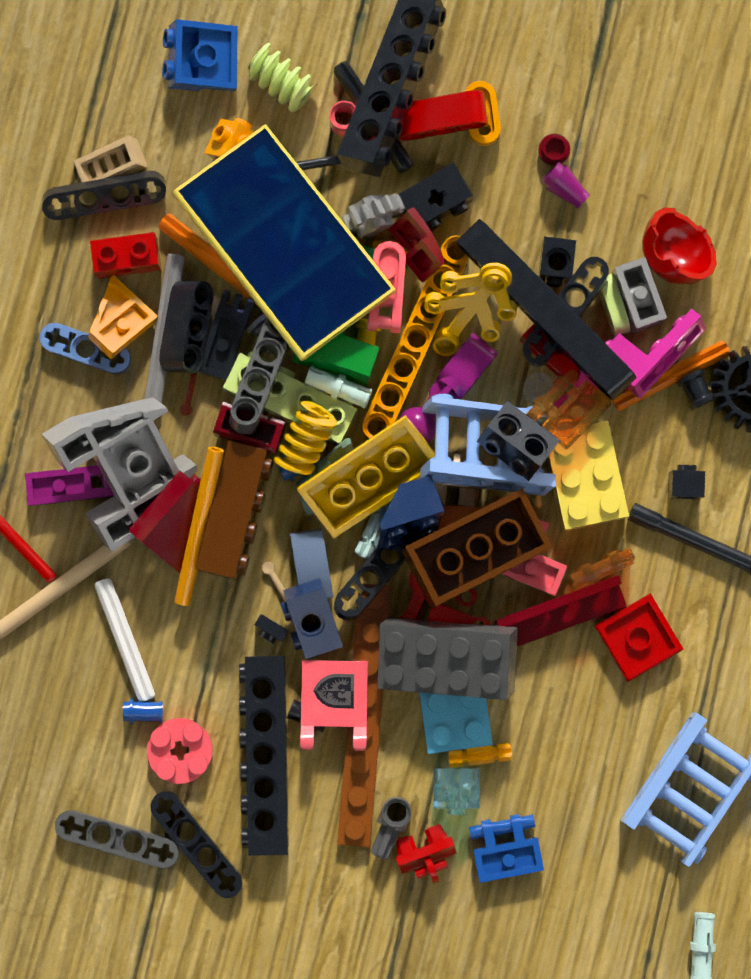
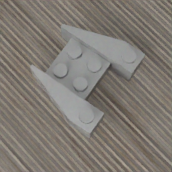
(129, 457)

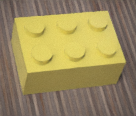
(588, 480)

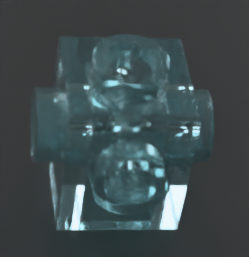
(456, 789)

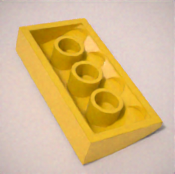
(366, 476)

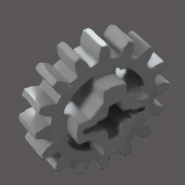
(372, 215)

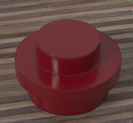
(554, 149)

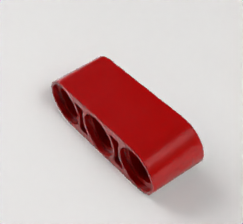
(445, 115)

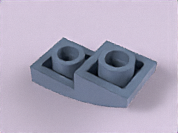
(311, 558)

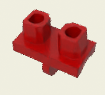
(439, 848)

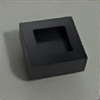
(270, 630)

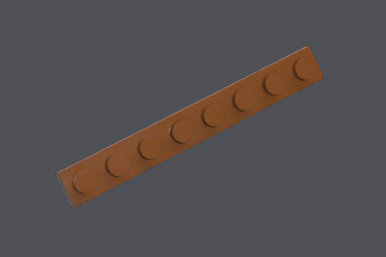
(361, 766)

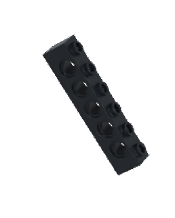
(378, 93)
(275, 840)

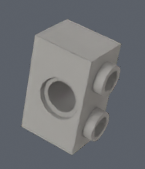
(639, 295)

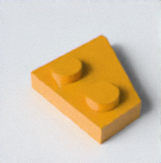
(119, 319)

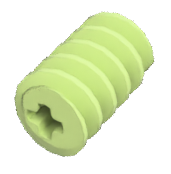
(280, 79)

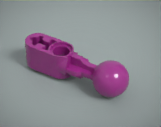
(454, 380)

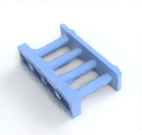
(472, 471)
(658, 786)

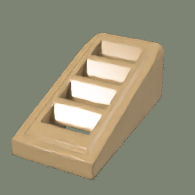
(118, 147)

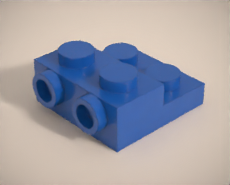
(200, 56)

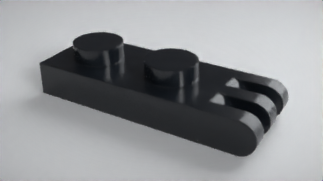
(225, 336)

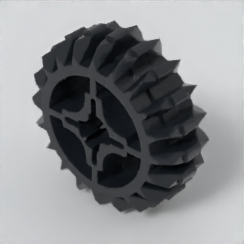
(725, 394)

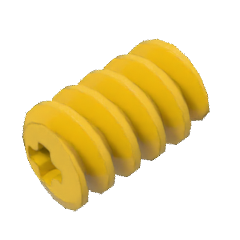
(308, 439)

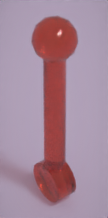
(186, 409)

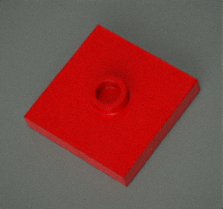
(638, 637)

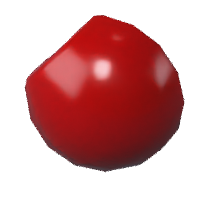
(678, 248)

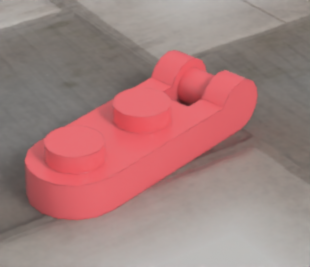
(391, 261)

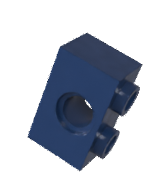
(316, 637)

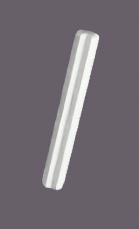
(124, 640)

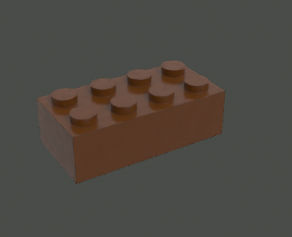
(233, 511)
(476, 548)

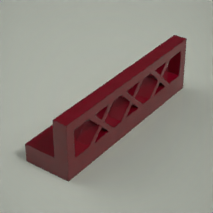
(566, 611)

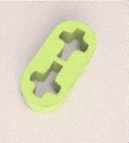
(614, 307)

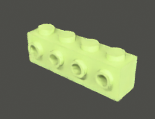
(288, 395)

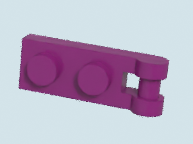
(65, 486)

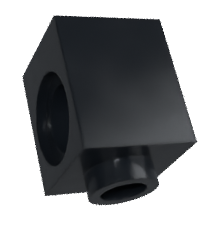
(557, 247)

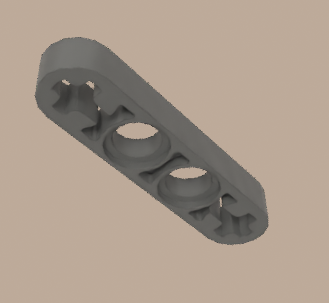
(116, 842)

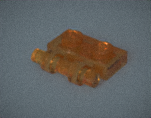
(575, 414)
(609, 564)

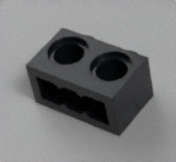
(521, 436)

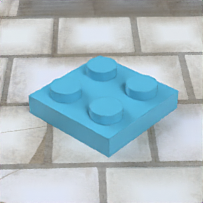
(454, 722)

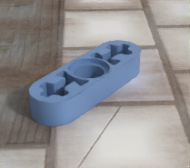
(60, 348)

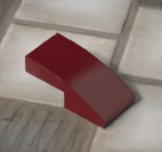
(418, 241)

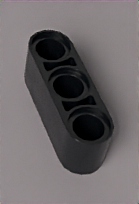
(186, 326)

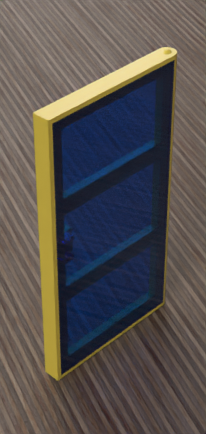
(283, 242)

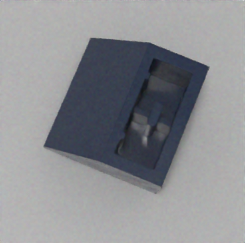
(411, 514)

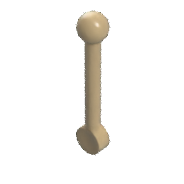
(269, 568)

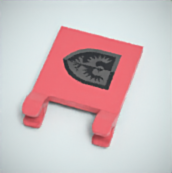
(334, 697)

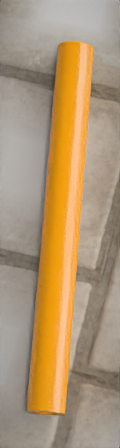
(198, 525)

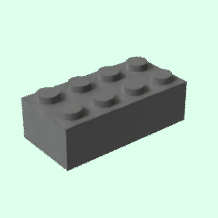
(447, 658)

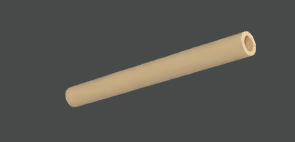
(58, 588)

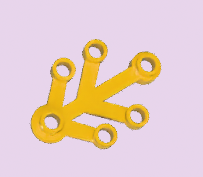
(491, 279)

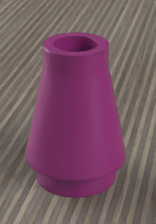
(565, 185)

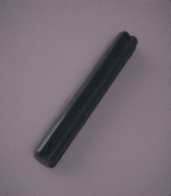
(354, 87)

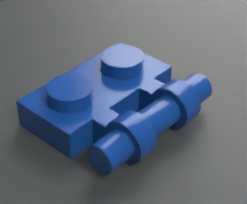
(509, 858)

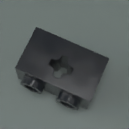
(444, 183)

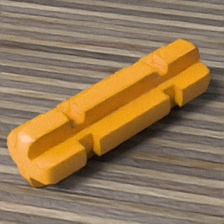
(480, 755)

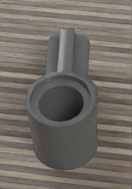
(389, 828)

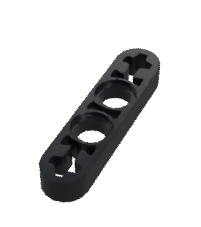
(102, 189)
(572, 285)
(374, 565)
(200, 841)

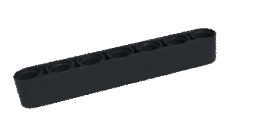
(549, 312)

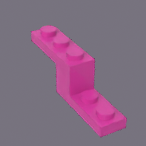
(660, 358)

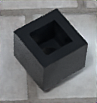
(686, 483)

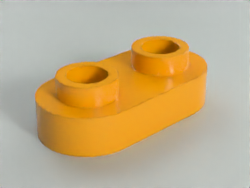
(492, 115)

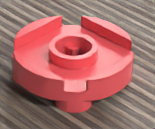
(165, 738)

